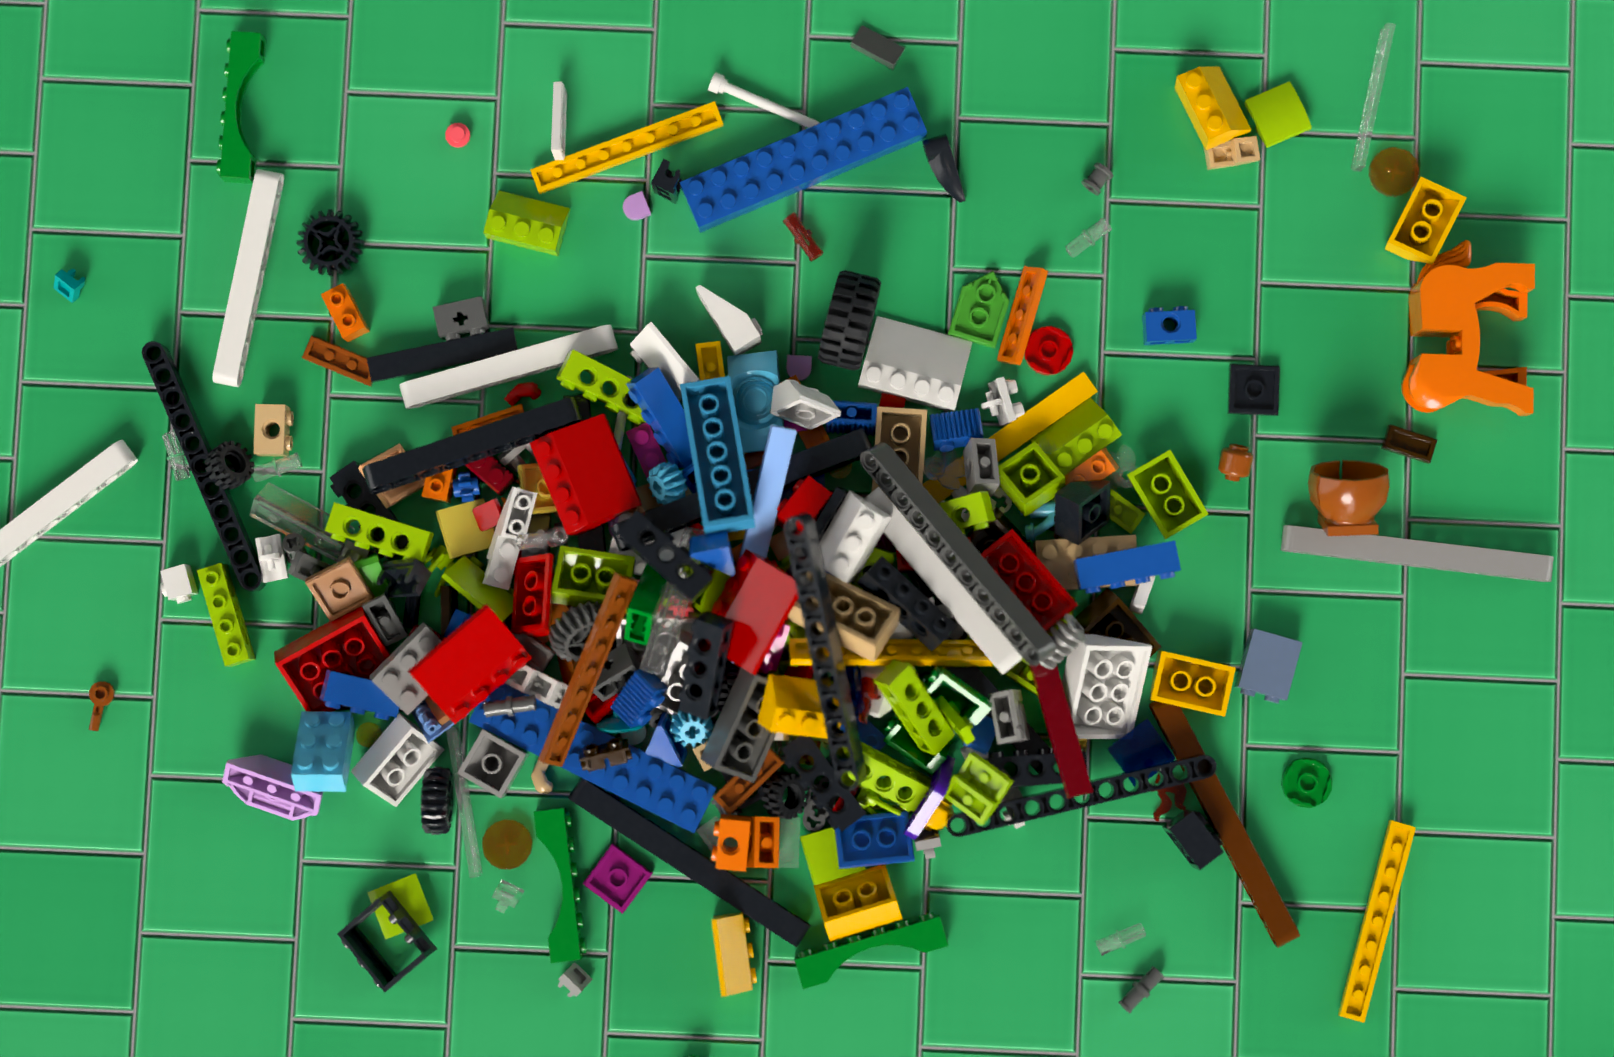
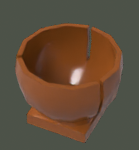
(1348, 503)

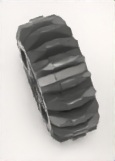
(573, 629)

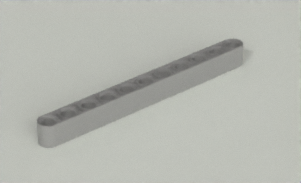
(1419, 554)

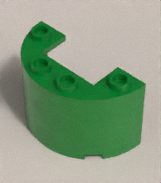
(939, 683)

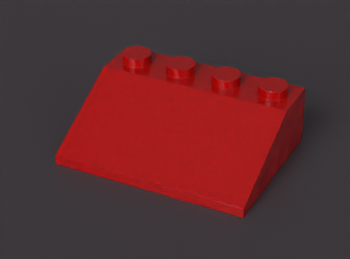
(585, 474)
(1029, 580)
(759, 604)
(343, 646)
(470, 664)

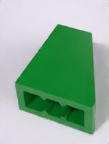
(644, 606)

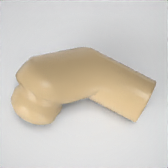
(539, 778)

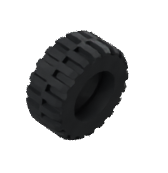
(849, 320)

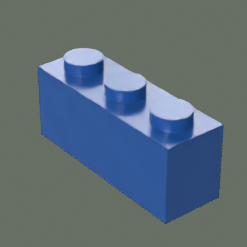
(358, 694)

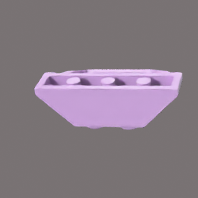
(269, 787)

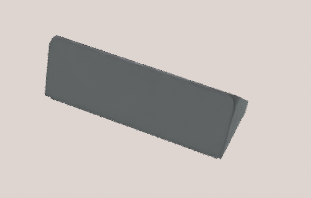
(877, 47)

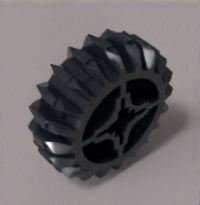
(335, 235)
(437, 800)

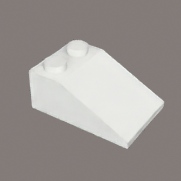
(734, 325)

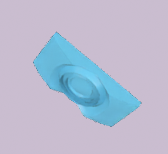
(752, 387)

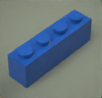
(663, 413)
(1127, 565)

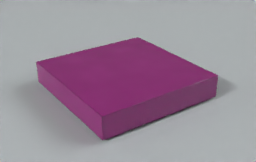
(617, 878)

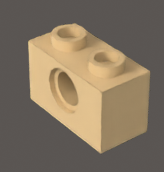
(265, 417)

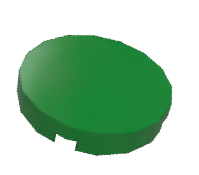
(1306, 782)

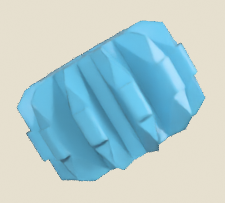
(666, 483)
(690, 728)

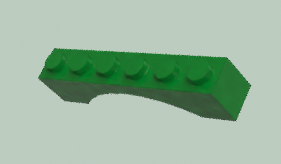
(245, 57)
(553, 831)
(819, 966)

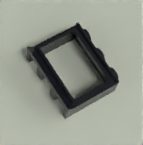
(366, 953)

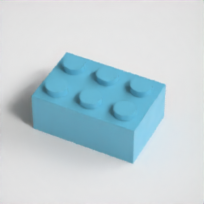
(323, 751)

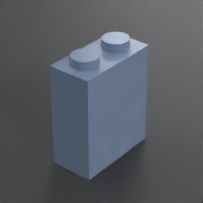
(1268, 665)

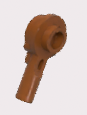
(101, 695)

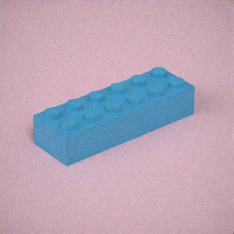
(717, 455)

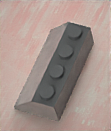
(737, 741)

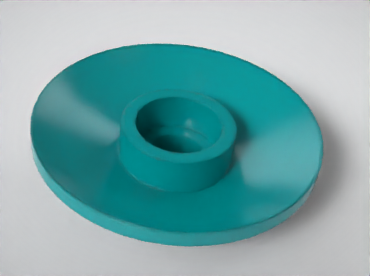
(614, 724)

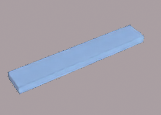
(769, 489)

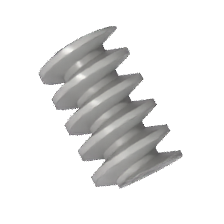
(1065, 640)

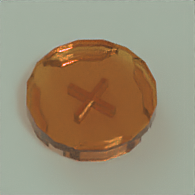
(1393, 172)
(507, 844)

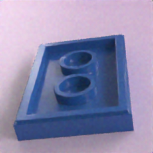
(874, 841)

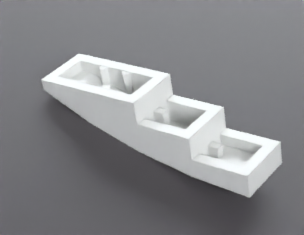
(540, 684)

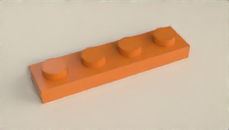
(1022, 315)

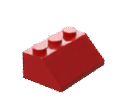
(533, 595)

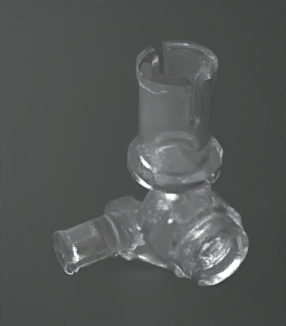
(540, 539)

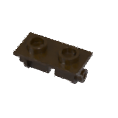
(593, 755)

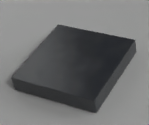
(1253, 390)

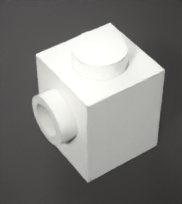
(178, 583)

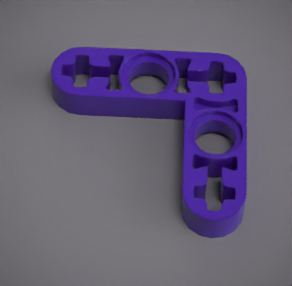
(938, 787)

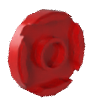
(1048, 350)

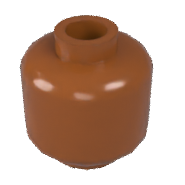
(1235, 462)

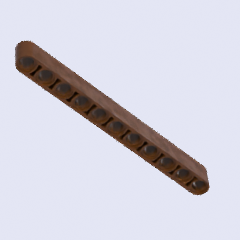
(1227, 827)

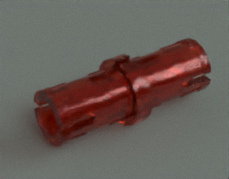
(811, 250)

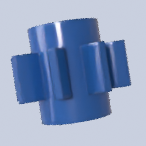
(466, 486)

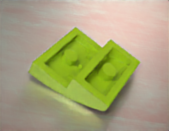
(1278, 114)
(978, 788)
(822, 856)
(410, 896)

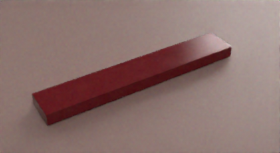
(1061, 731)

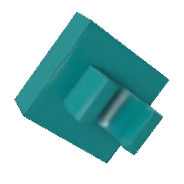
(67, 285)

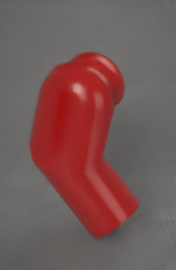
(523, 390)

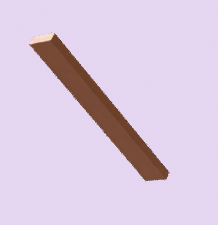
(588, 670)

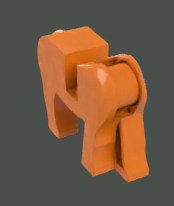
(1446, 305)

